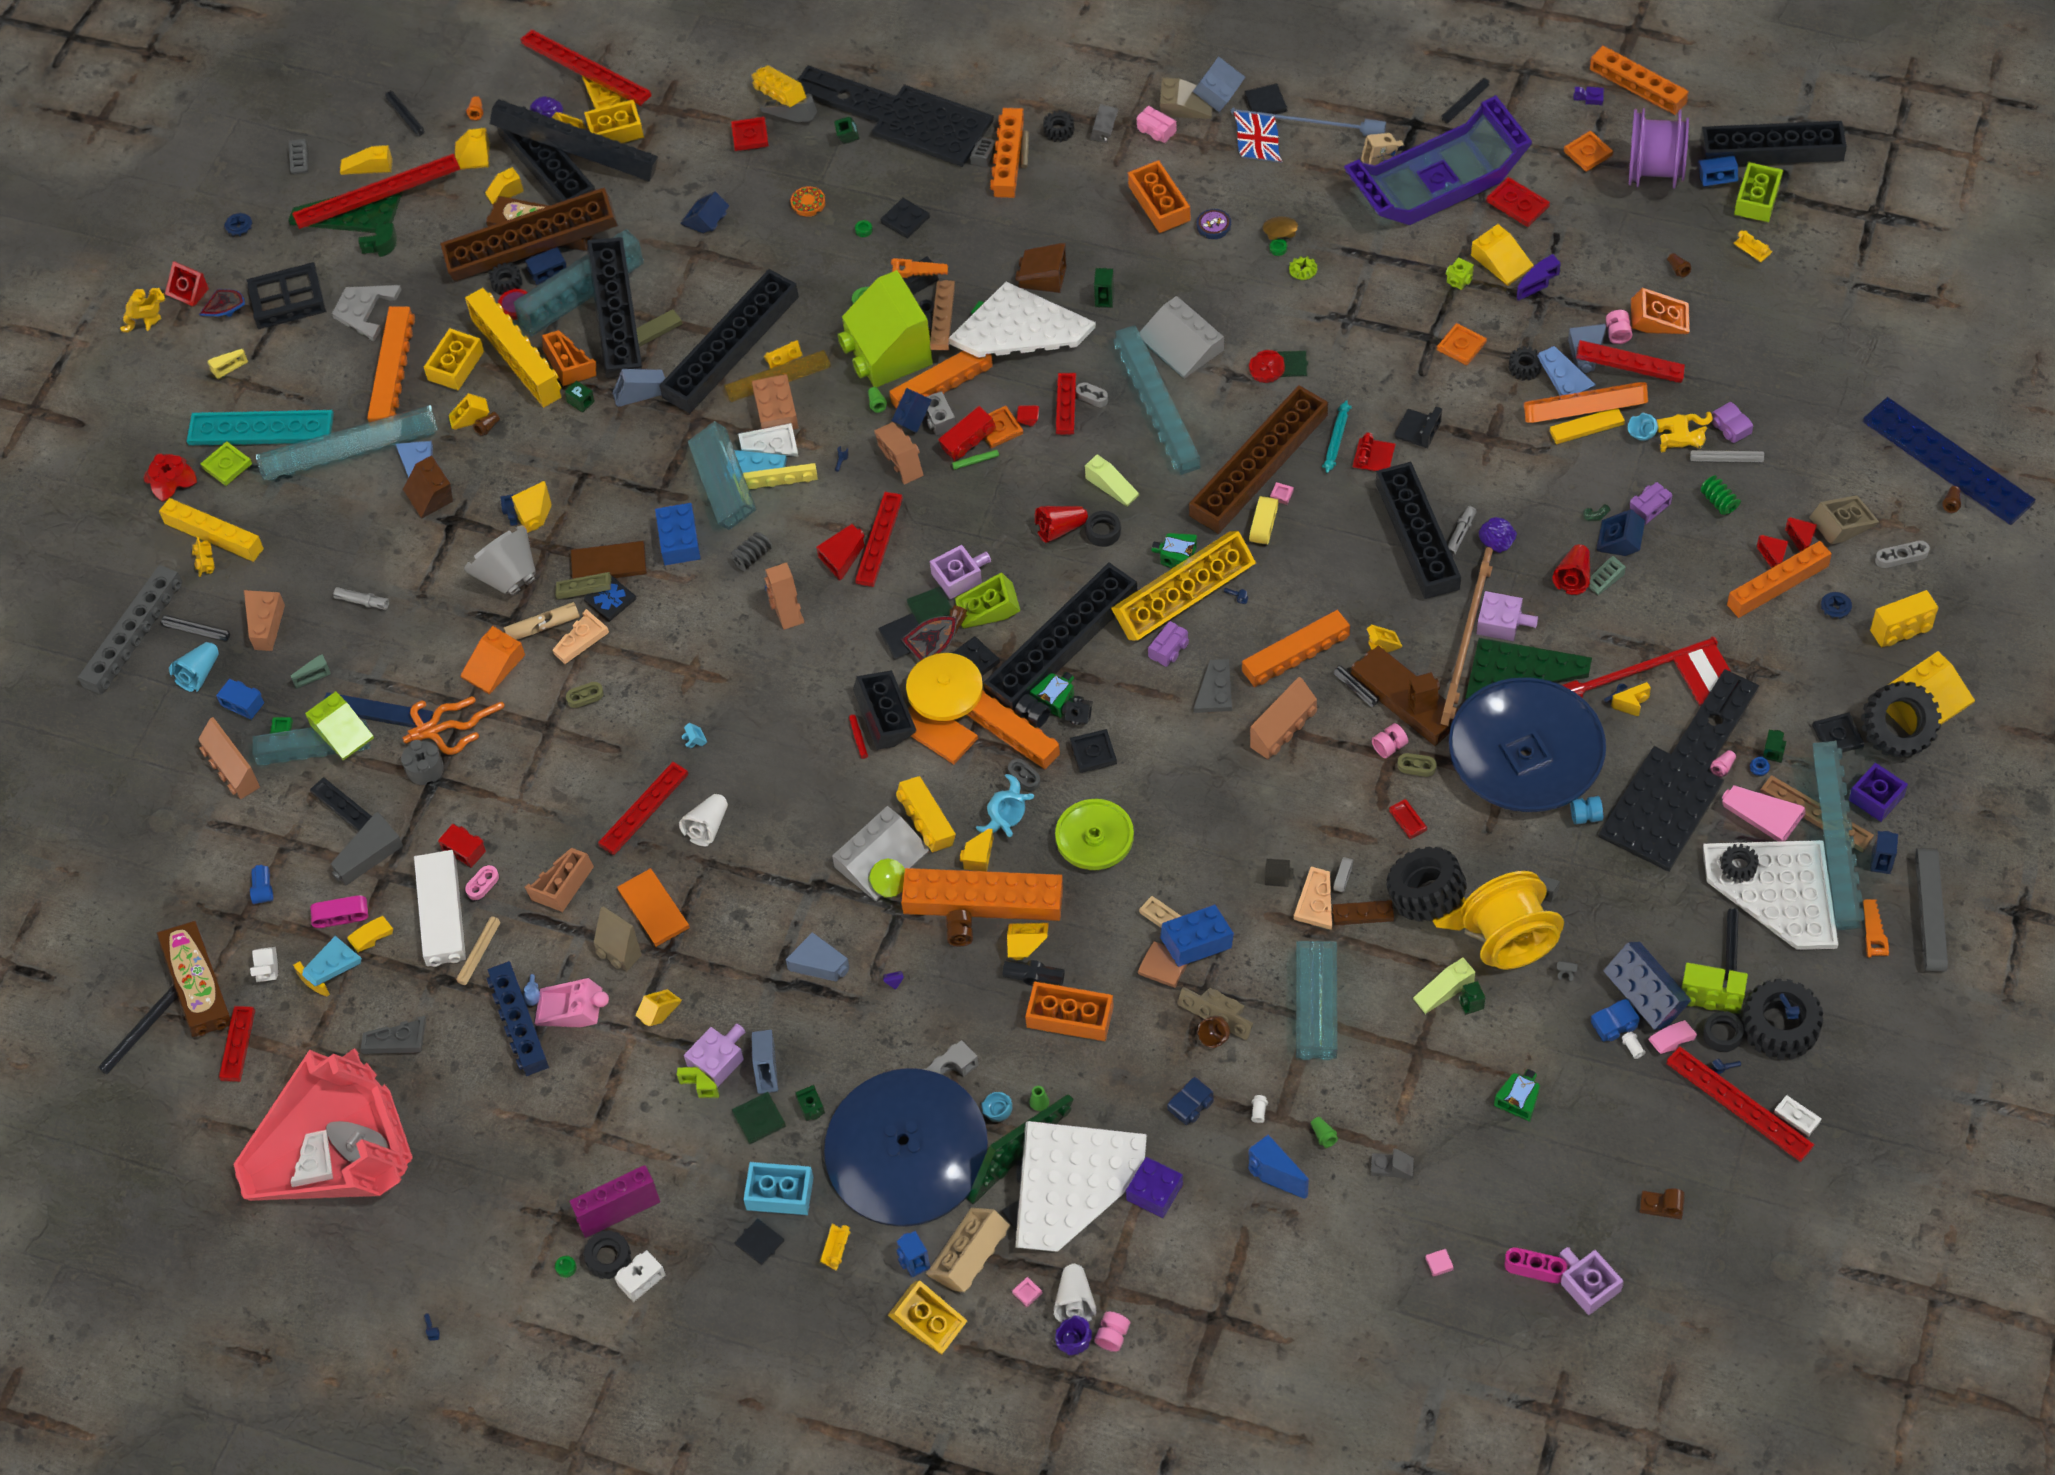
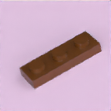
(1363, 912)

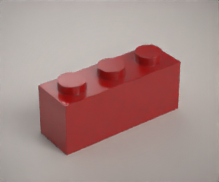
(967, 433)

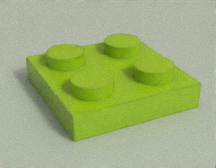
(226, 463)

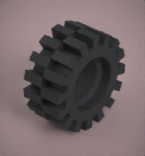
(1058, 119)
(505, 271)
(1524, 371)
(1739, 853)

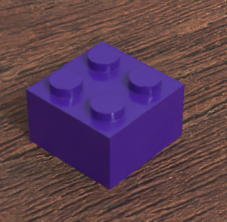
(1878, 792)
(1154, 1187)

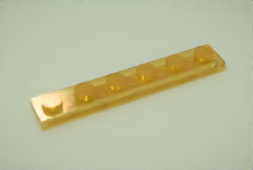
(794, 370)

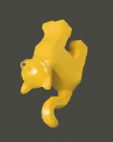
(144, 308)
(1680, 433)

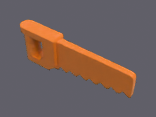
(916, 268)
(1874, 930)

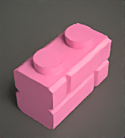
(1156, 124)

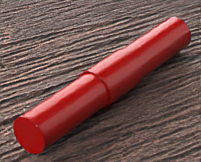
(858, 736)

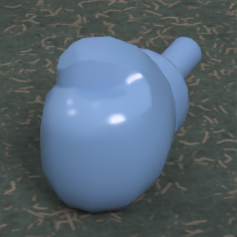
(531, 992)

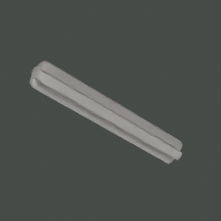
(1727, 456)

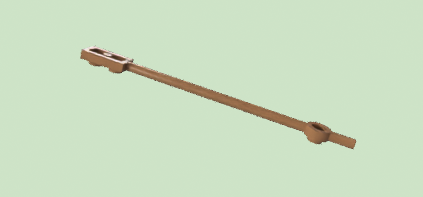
(1453, 696)

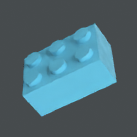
(778, 1188)

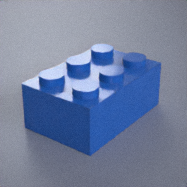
(677, 534)
(1196, 935)

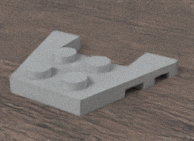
(357, 305)

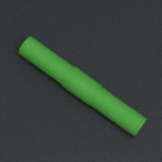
(975, 459)

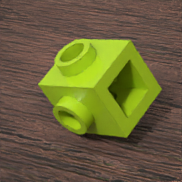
(1460, 273)

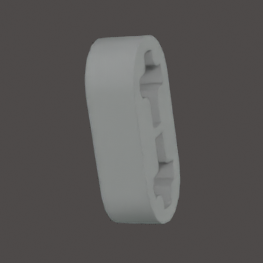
(1092, 394)
(1343, 874)

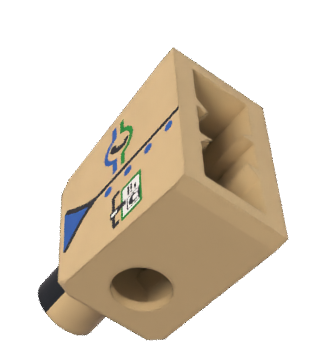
(1380, 148)

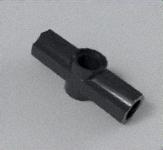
(1033, 972)

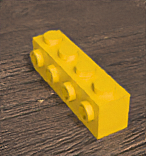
(778, 86)
(925, 814)

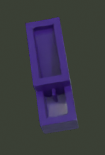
(1538, 277)

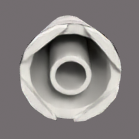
(704, 820)
(1074, 1295)

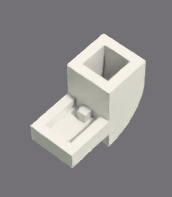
(265, 964)

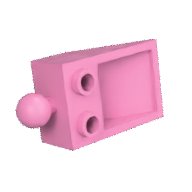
(570, 1004)

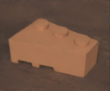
(900, 450)
(783, 595)
(263, 617)
(561, 881)

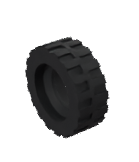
(602, 1239)

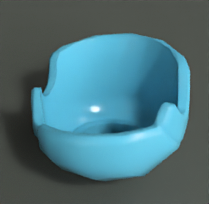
(1642, 426)
(997, 1106)

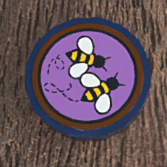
(1213, 223)

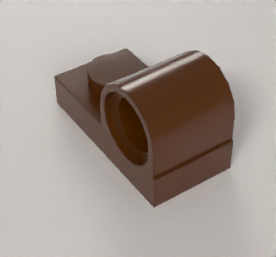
(1664, 1205)

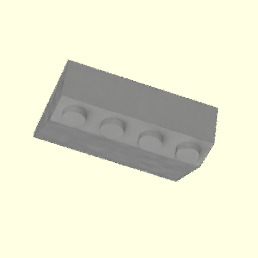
(1182, 337)
(880, 839)

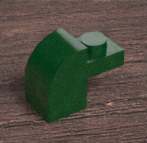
(383, 242)

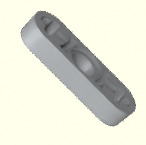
(1908, 548)

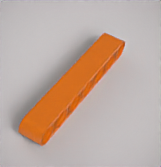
(1586, 402)

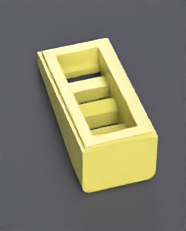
(222, 364)

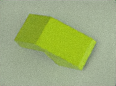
(693, 1075)

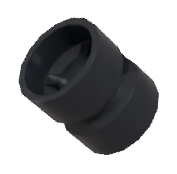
(1034, 711)

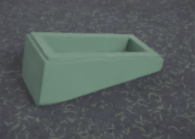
(1616, 570)
(311, 672)

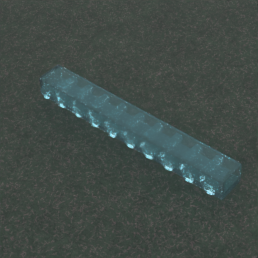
(1157, 400)
(346, 442)
(1836, 835)

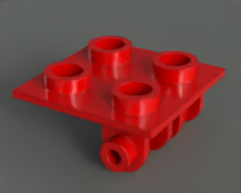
(1373, 454)

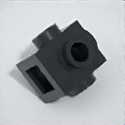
(1077, 710)

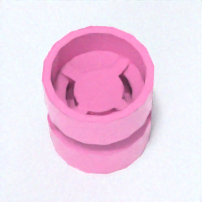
(1618, 327)
(1388, 741)
(1111, 1333)

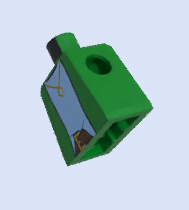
(1175, 548)
(1054, 692)
(1519, 1095)

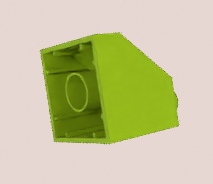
(886, 332)

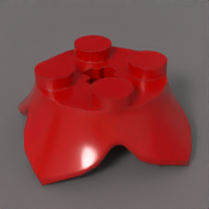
(168, 473)

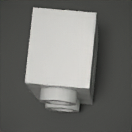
(649, 1271)

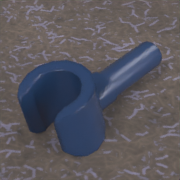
(841, 456)
(1242, 597)
(1620, 688)
(1791, 1012)
(1719, 1067)
(432, 1333)

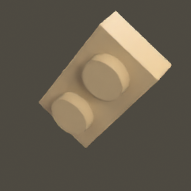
(1157, 911)

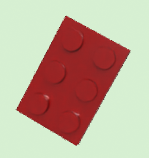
(1518, 201)

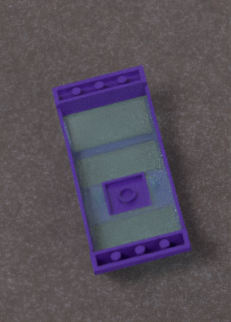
(1445, 167)

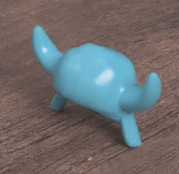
(1006, 808)

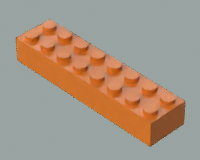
(983, 894)

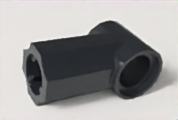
(928, 309)

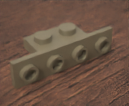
(1217, 1004)

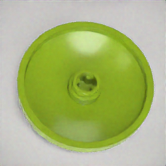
(1094, 834)

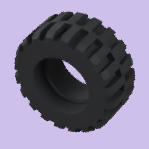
(1921, 704)
(1430, 900)
(1774, 1040)

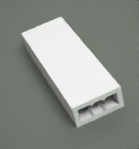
(439, 908)

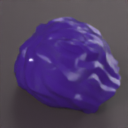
(546, 106)
(1497, 534)
(1073, 1335)

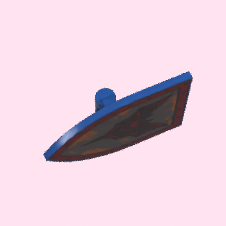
(223, 302)

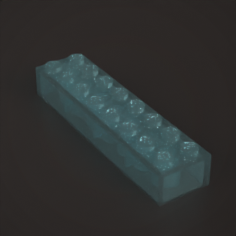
(566, 290)

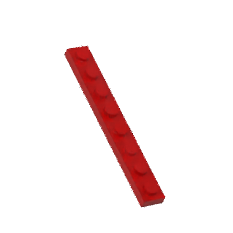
(1740, 1104)

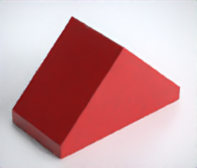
(1800, 532)
(1772, 549)

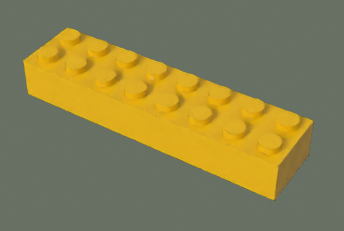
(514, 347)
(1183, 585)

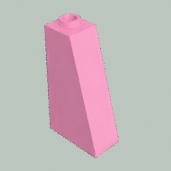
(1766, 813)

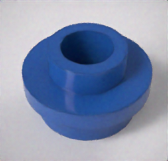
(1762, 762)

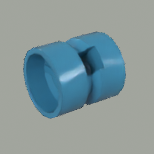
(1586, 810)

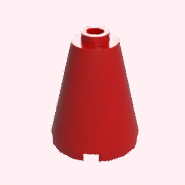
(1058, 520)
(1573, 571)

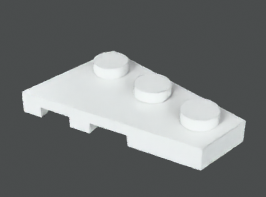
(770, 440)
(314, 1160)

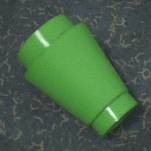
(876, 400)
(1039, 1099)
(1325, 1134)

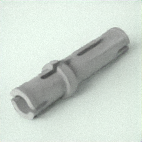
(1463, 525)
(368, 600)

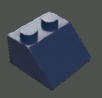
(706, 213)
(1621, 534)

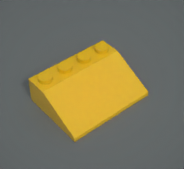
(1942, 681)

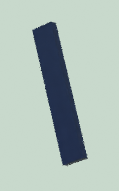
(384, 711)

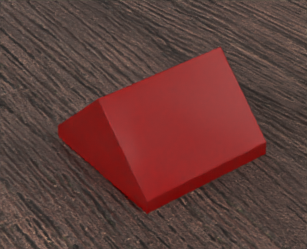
(186, 284)

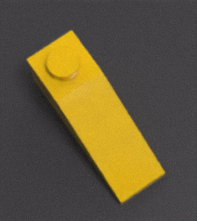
(370, 160)

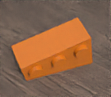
(566, 359)

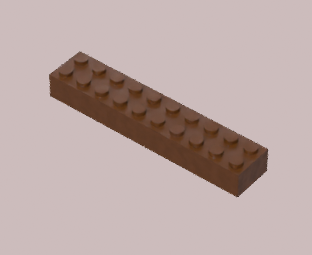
(529, 234)
(1258, 459)

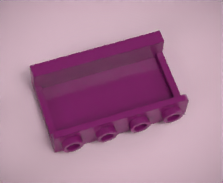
(615, 1201)

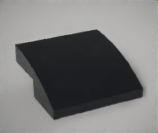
(895, 631)

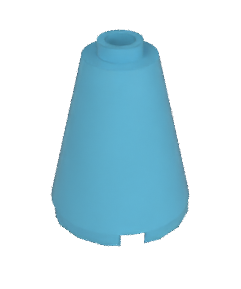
(194, 666)

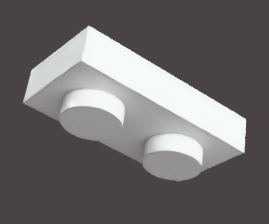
(1797, 1116)

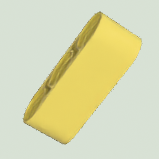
(1263, 520)

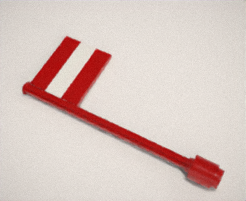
(1698, 664)

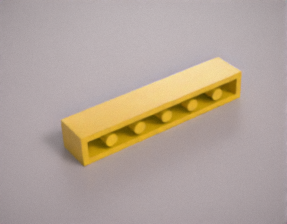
(211, 529)

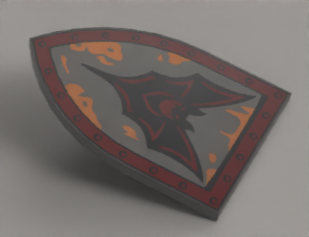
(931, 636)

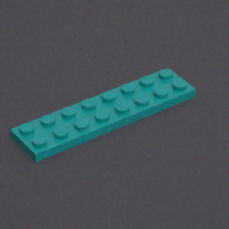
(258, 427)

